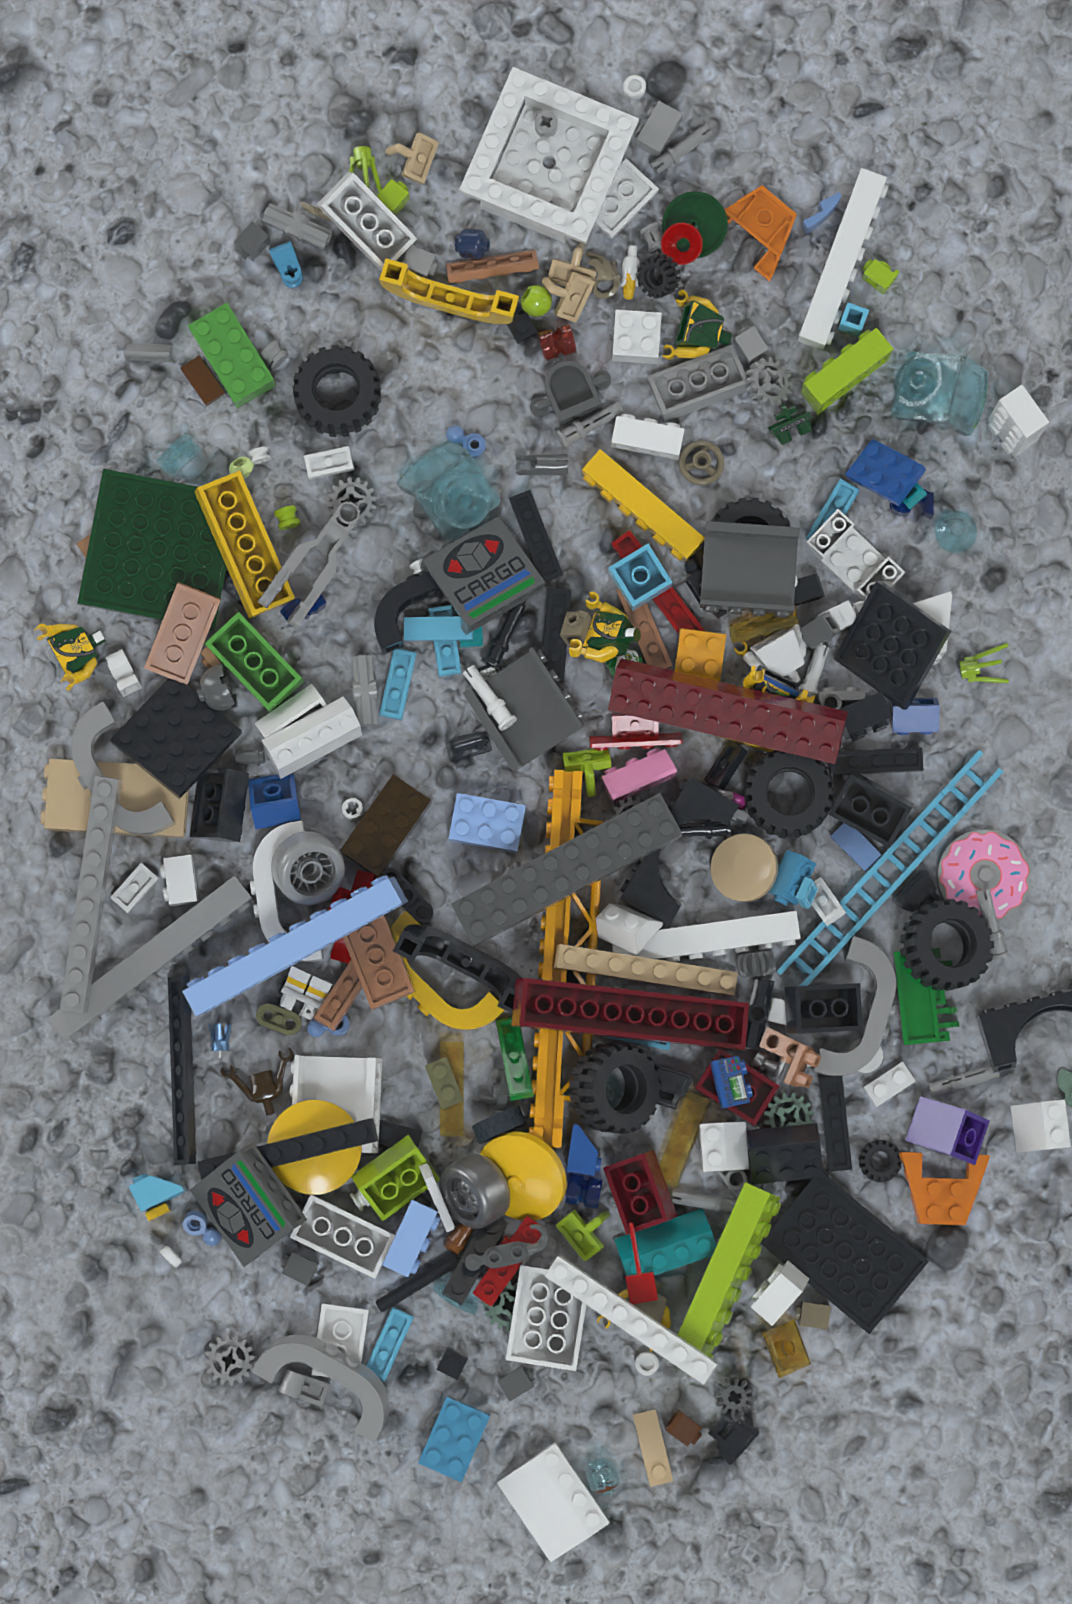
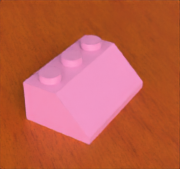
(638, 775)

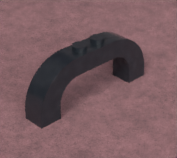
(401, 596)
(434, 943)

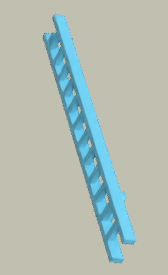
(801, 965)

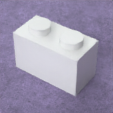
(180, 880)

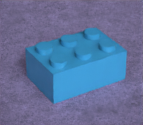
(454, 1438)

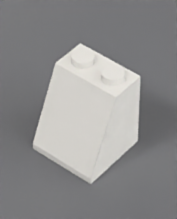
(940, 609)
(1040, 1126)

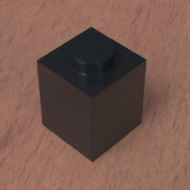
(452, 1363)

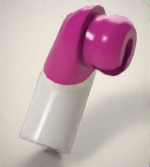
(737, 797)

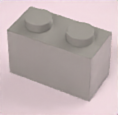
(658, 129)

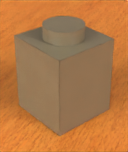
(813, 1315)

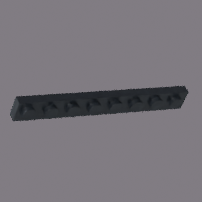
(181, 1072)
(306, 1145)

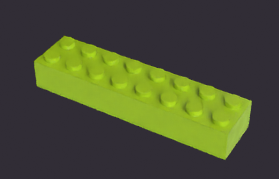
(729, 1268)

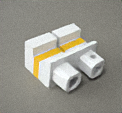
(295, 988)

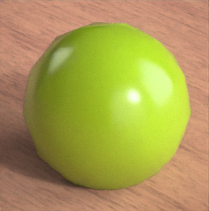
(536, 300)

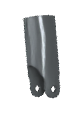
(545, 464)

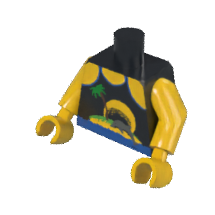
(774, 683)

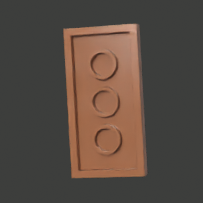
(182, 633)
(377, 966)

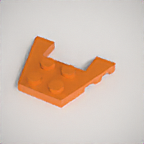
(768, 222)
(942, 1199)

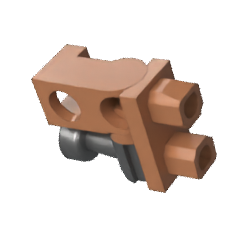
(793, 1059)

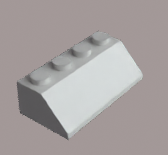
(312, 737)

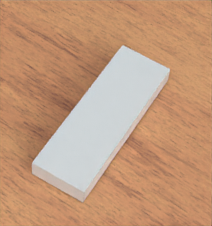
(437, 1197)

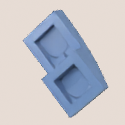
(825, 210)
(856, 846)

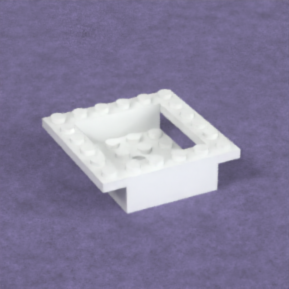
(585, 149)

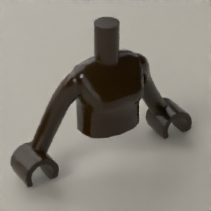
(262, 1084)

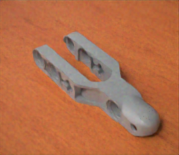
(326, 543)

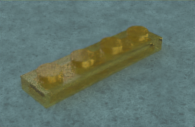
(453, 1117)
(683, 1138)

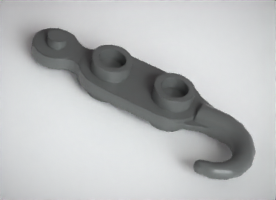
(508, 1253)

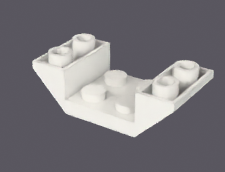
(851, 556)

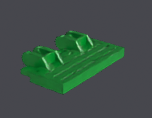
(919, 1004)

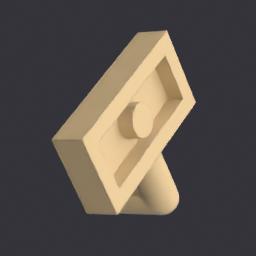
(418, 157)
(561, 270)
(572, 297)

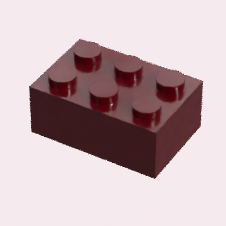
(762, 1091)
(640, 1191)

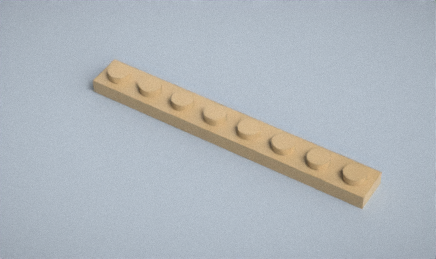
(645, 970)

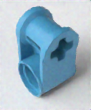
(286, 262)

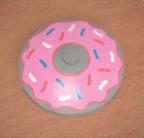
(984, 861)

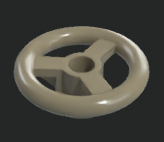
(703, 454)

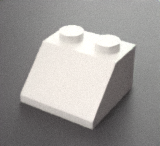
(626, 927)
(723, 1146)

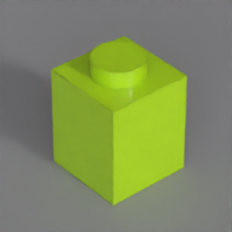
(394, 196)

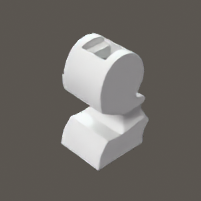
(123, 673)

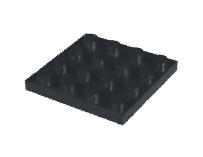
(892, 645)
(175, 737)

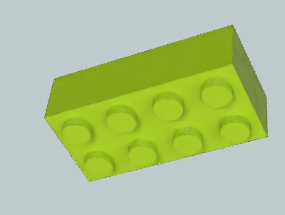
(847, 370)

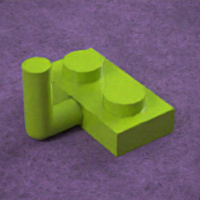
(587, 762)
(581, 1234)

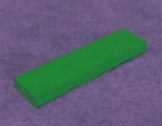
(514, 1060)

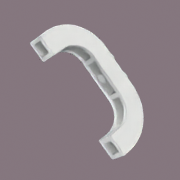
(264, 885)

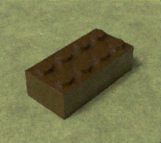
(386, 826)

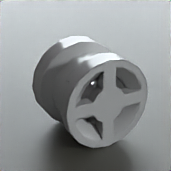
(544, 128)
(274, 355)

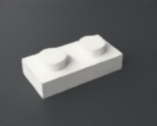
(328, 462)
(134, 888)
(826, 903)
(889, 1084)

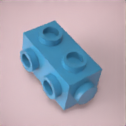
(790, 876)

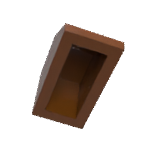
(683, 1428)

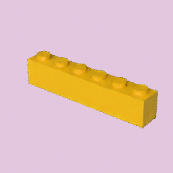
(643, 506)

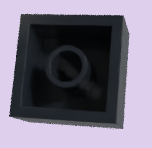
(866, 715)

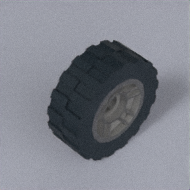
(499, 1123)

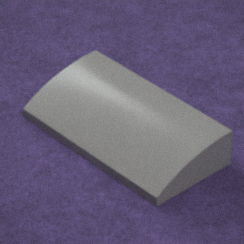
(698, 383)

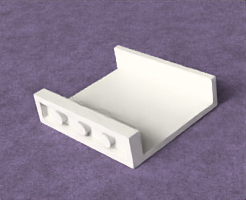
(343, 1081)

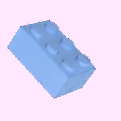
(487, 823)
(411, 1239)

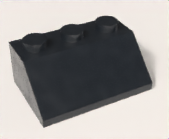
(219, 805)

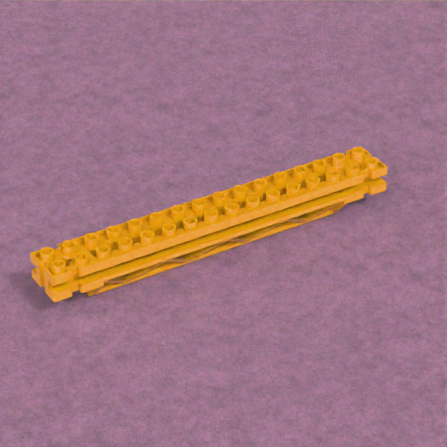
(549, 1099)

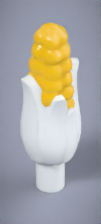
(629, 272)

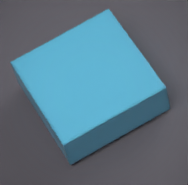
(806, 893)

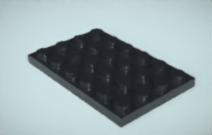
(844, 1252)

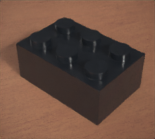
(871, 809)
(823, 1008)
(784, 1153)

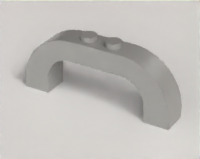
(85, 735)
(882, 1006)
(336, 1365)

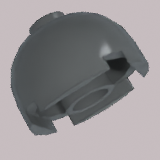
(217, 689)

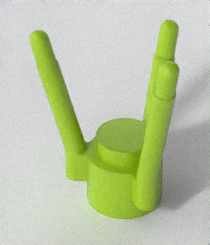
(363, 160)
(970, 668)

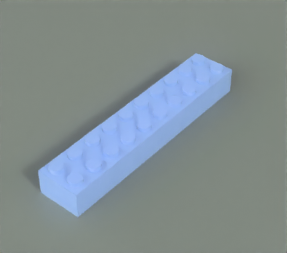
(294, 946)

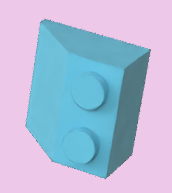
(154, 1191)

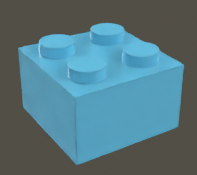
(640, 577)

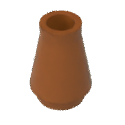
(457, 1239)

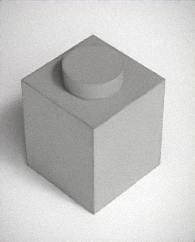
(421, 262)
(750, 345)

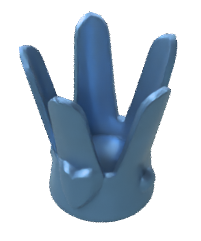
(218, 1042)

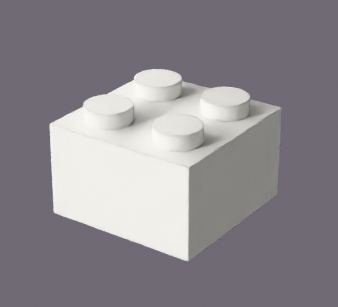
(636, 336)
(779, 1293)

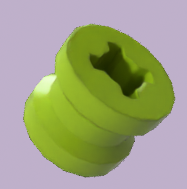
(287, 517)

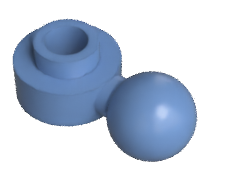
(456, 435)
(316, 1029)
(211, 1235)

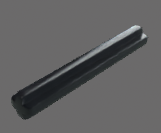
(417, 1283)

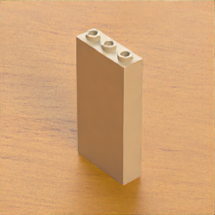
(69, 804)

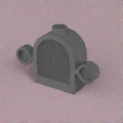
(570, 392)

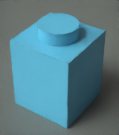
(853, 319)

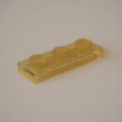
(761, 625)

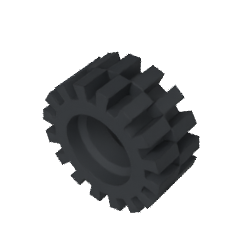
(648, 278)
(866, 1157)

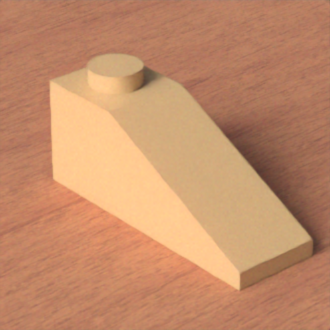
(652, 1448)

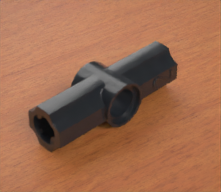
(760, 997)

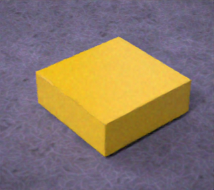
(158, 1211)

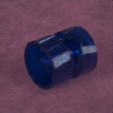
(583, 1191)

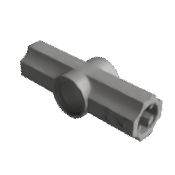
(297, 226)
(365, 690)

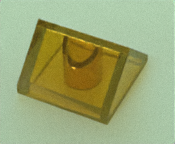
(785, 1348)

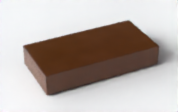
(202, 381)

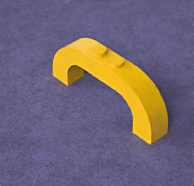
(450, 299)
(431, 1003)

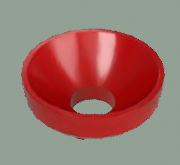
(673, 235)

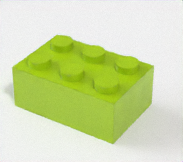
(393, 1178)

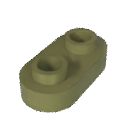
(279, 1019)

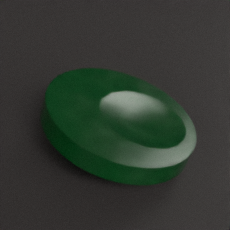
(704, 214)

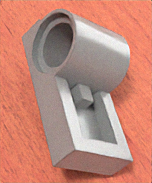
(851, 695)
(303, 1387)

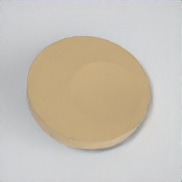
(744, 867)

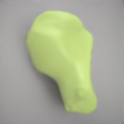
(243, 464)

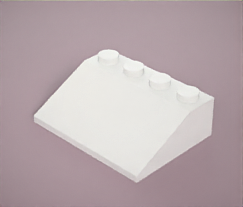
(545, 1322)
(553, 1502)

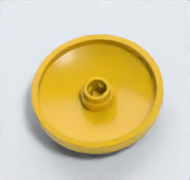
(322, 1172)
(532, 1173)

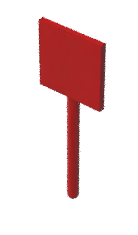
(642, 1285)

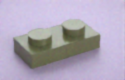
(444, 1083)

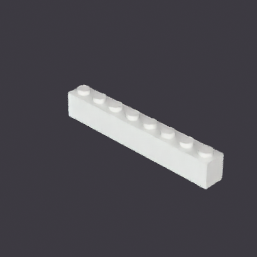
(842, 259)
(720, 936)
(632, 1320)

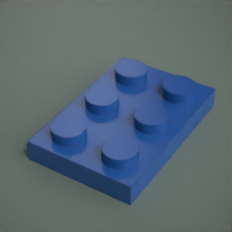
(885, 472)

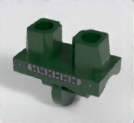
(800, 420)

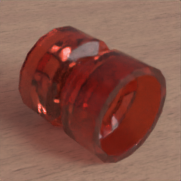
(557, 342)

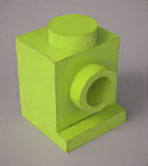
(879, 275)

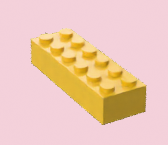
(242, 541)

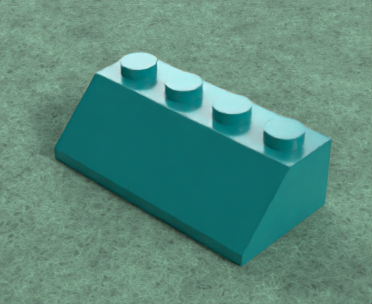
(668, 1244)

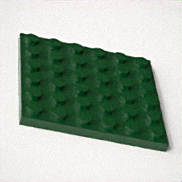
(144, 543)

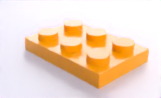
(700, 653)

